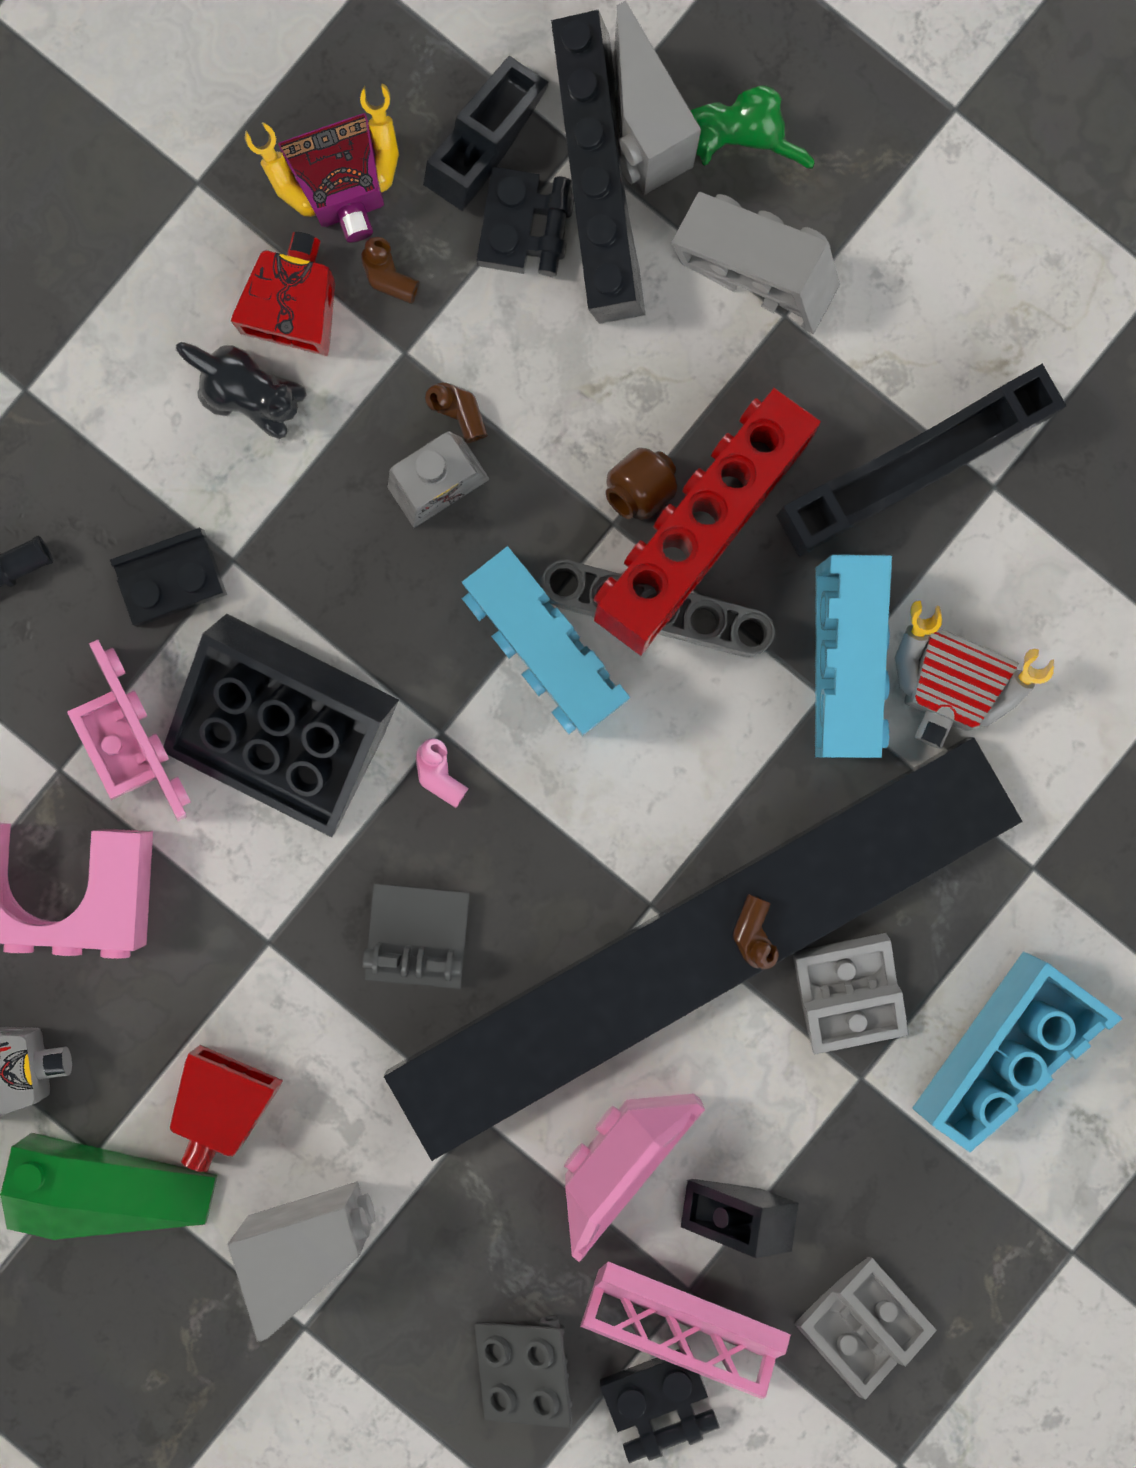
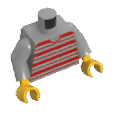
(958, 679)

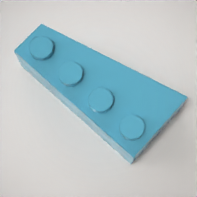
(544, 643)
(852, 656)
(1011, 1050)

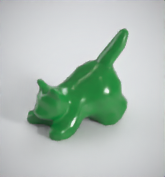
(749, 122)

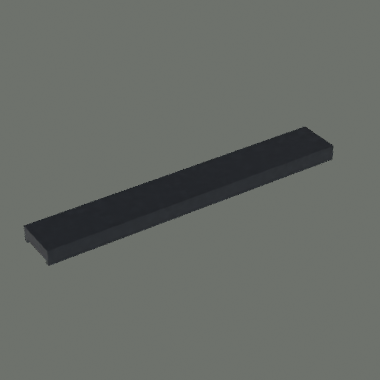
(690, 949)

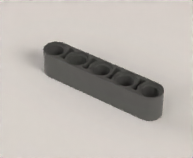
(679, 627)

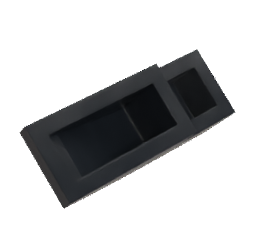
(484, 133)

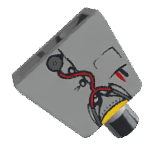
(435, 477)
(27, 1067)

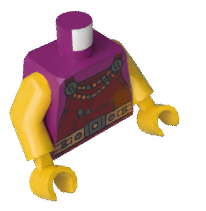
(336, 168)

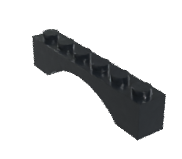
(595, 167)
(921, 460)

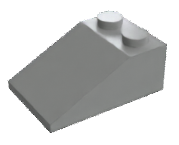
(654, 122)

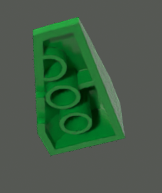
(84, 1191)

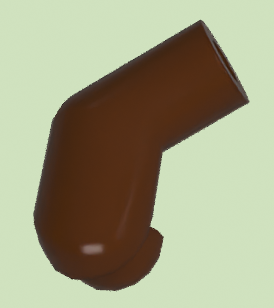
(382, 271)

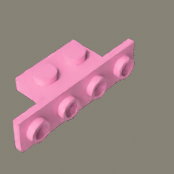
(118, 741)

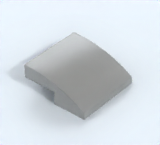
(850, 993)
(865, 1327)

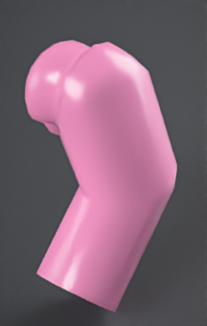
(434, 774)

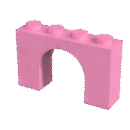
(111, 913)

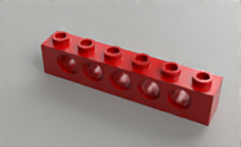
(787, 432)

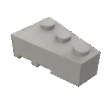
(759, 255)

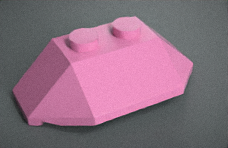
(620, 1161)

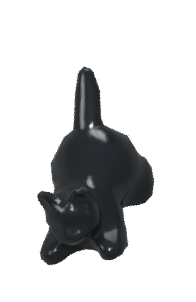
(235, 383)

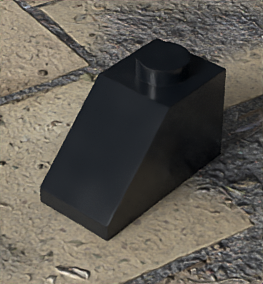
(740, 1217)

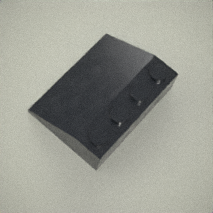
(277, 723)

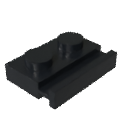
(168, 577)

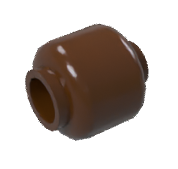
(641, 484)

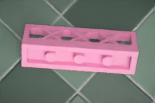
(691, 1312)

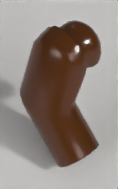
(460, 405)
(751, 937)

